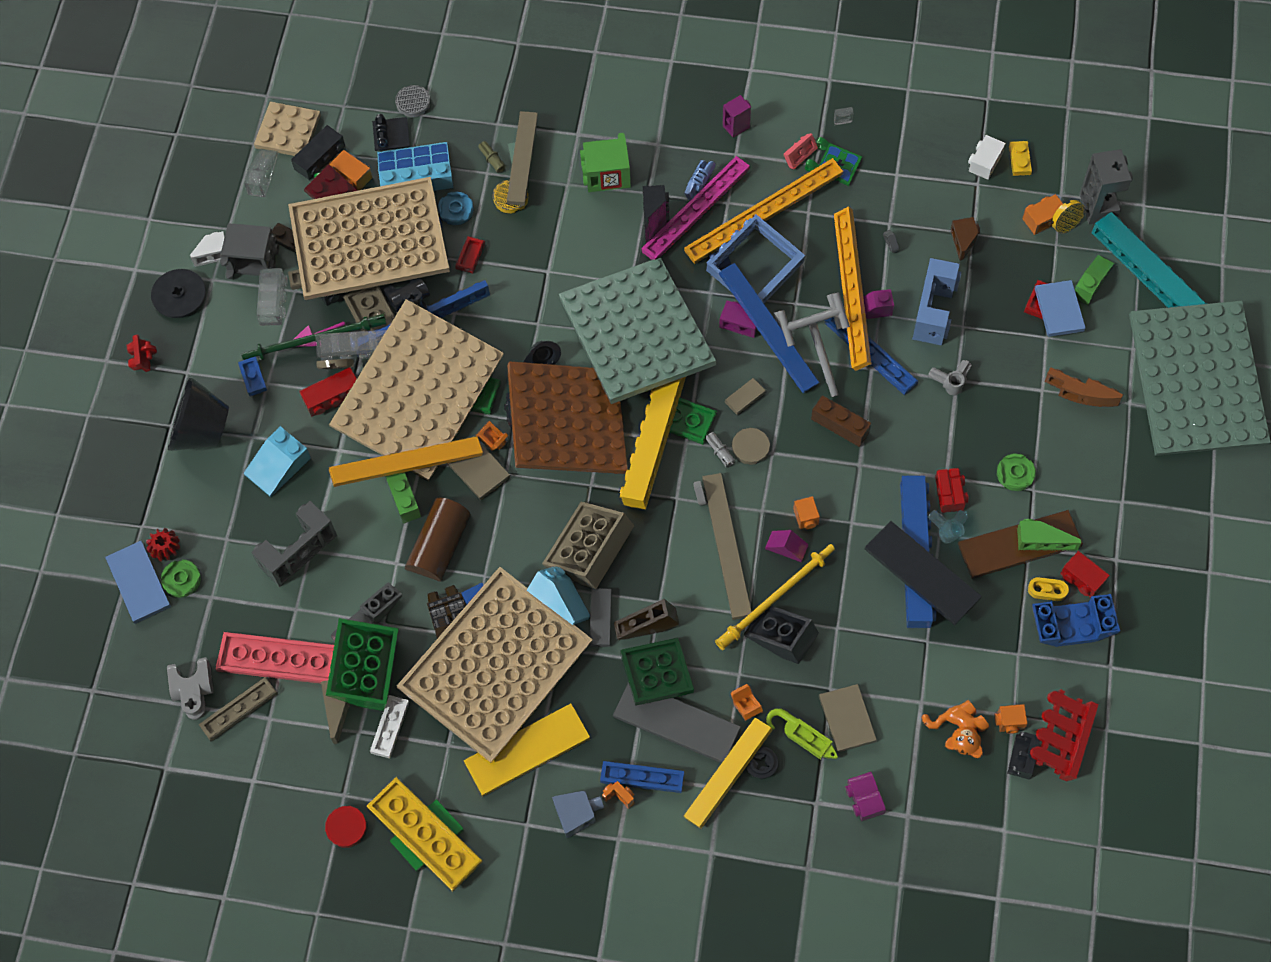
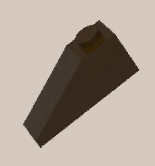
(647, 621)

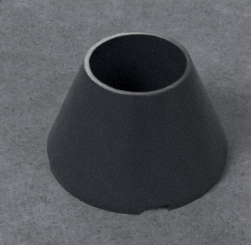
(198, 419)

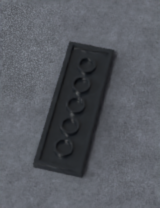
(923, 573)

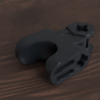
(413, 292)

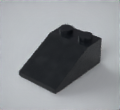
(783, 633)

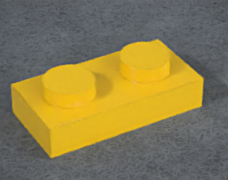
(1020, 158)

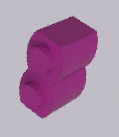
(865, 796)

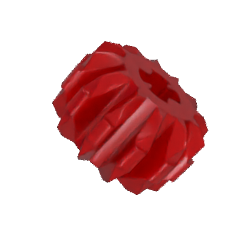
(155, 544)

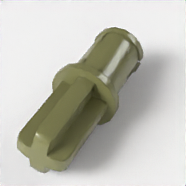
(492, 157)

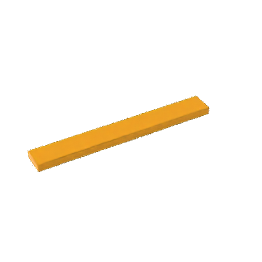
(405, 461)

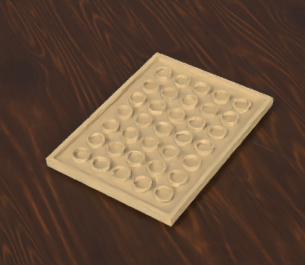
(368, 238)
(416, 385)
(494, 664)

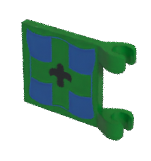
(845, 159)

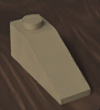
(336, 714)

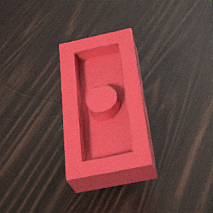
(800, 151)

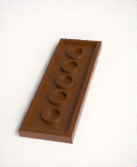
(1000, 548)

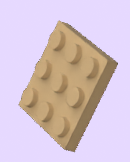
(286, 128)

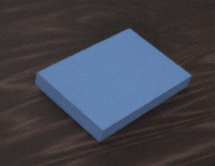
(1059, 308)

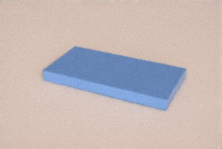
(138, 582)

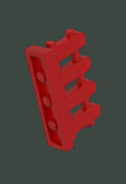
(1075, 739)

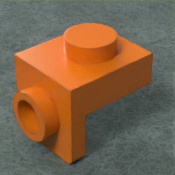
(492, 436)
(746, 702)
(625, 795)

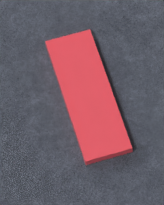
(274, 658)

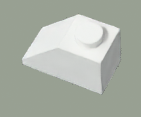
(208, 249)

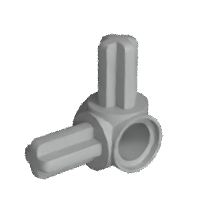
(957, 376)

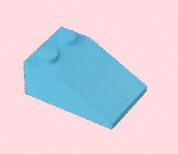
(277, 461)
(559, 594)

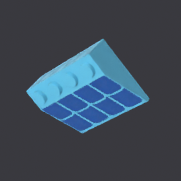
(416, 163)

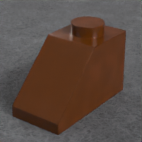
(964, 235)

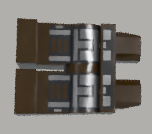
(444, 609)

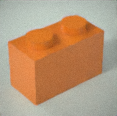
(352, 170)
(1040, 216)

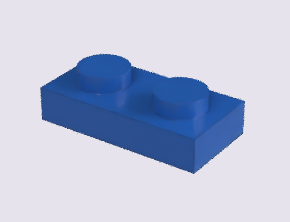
(252, 376)

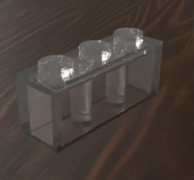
(271, 296)

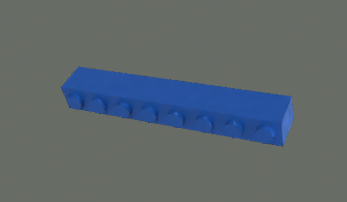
(916, 524)

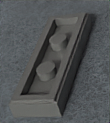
(600, 617)

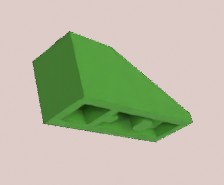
(1092, 279)
(1041, 536)

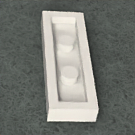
(389, 727)

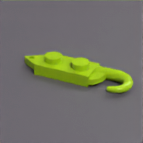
(804, 735)

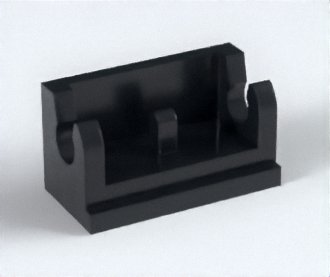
(1021, 762)

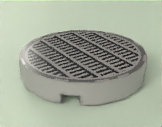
(412, 101)

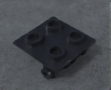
(390, 133)

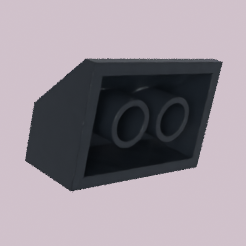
(655, 209)

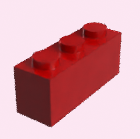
(328, 392)

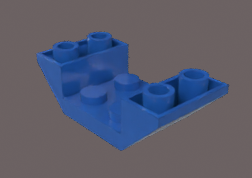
(1076, 622)

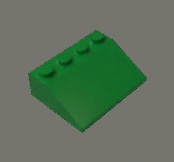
(362, 664)

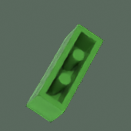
(403, 497)

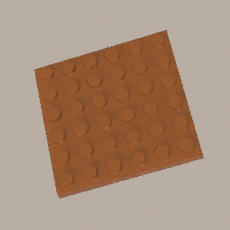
(564, 420)

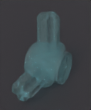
(951, 529)

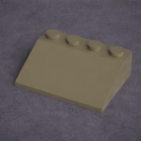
(589, 543)

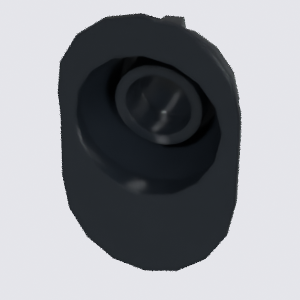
(544, 353)

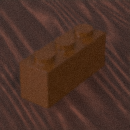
(841, 421)

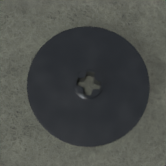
(188, 284)

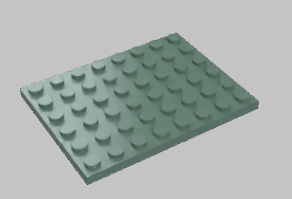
(636, 330)
(1199, 378)

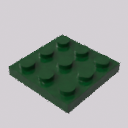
(656, 671)

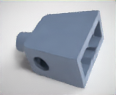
(576, 811)

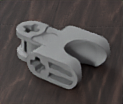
(191, 689)

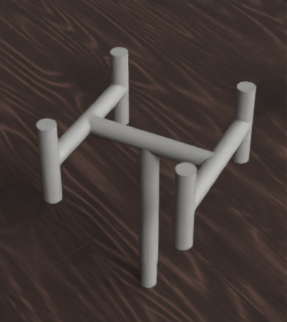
(841, 321)

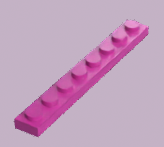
(695, 208)

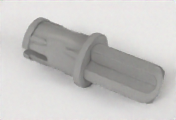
(720, 450)

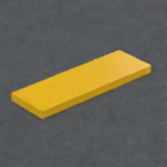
(529, 750)
(424, 834)

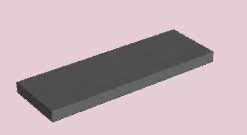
(680, 725)

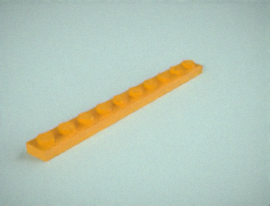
(765, 209)
(852, 289)

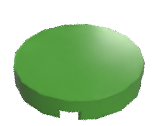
(1016, 472)
(181, 578)

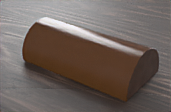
(438, 539)

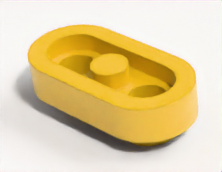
(1047, 589)

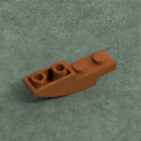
(1088, 393)

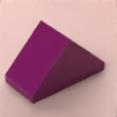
(787, 544)

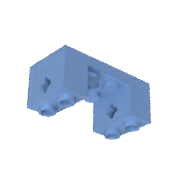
(941, 280)

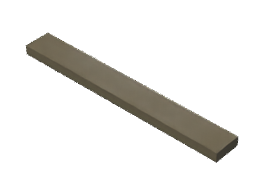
(726, 546)

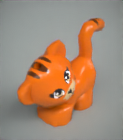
(965, 738)

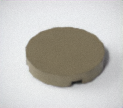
(331, 364)
(750, 446)

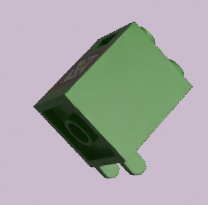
(605, 164)

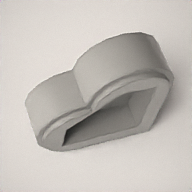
(699, 493)

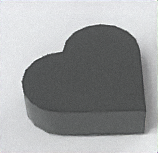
(891, 241)

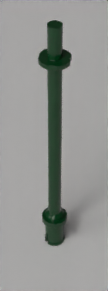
(366, 324)

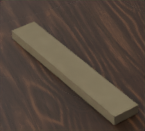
(522, 158)

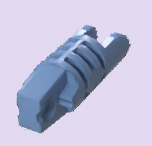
(699, 179)

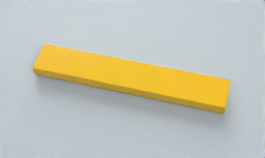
(728, 773)

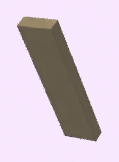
(238, 709)

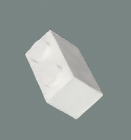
(987, 156)

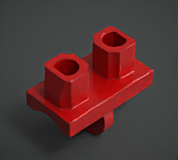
(142, 353)

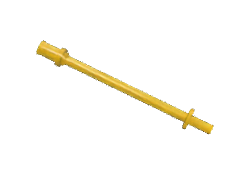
(734, 632)

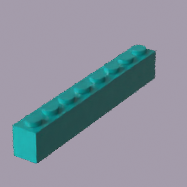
(1144, 263)

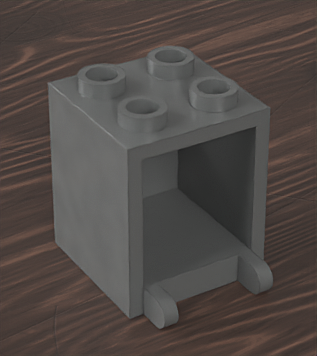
(248, 249)

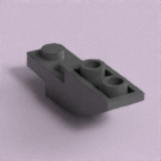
(377, 606)

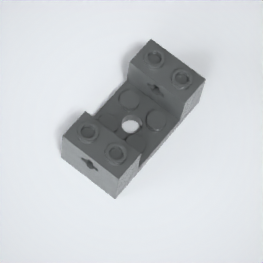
(1103, 179)
(317, 535)

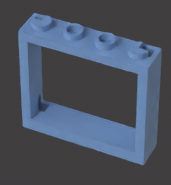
(774, 237)

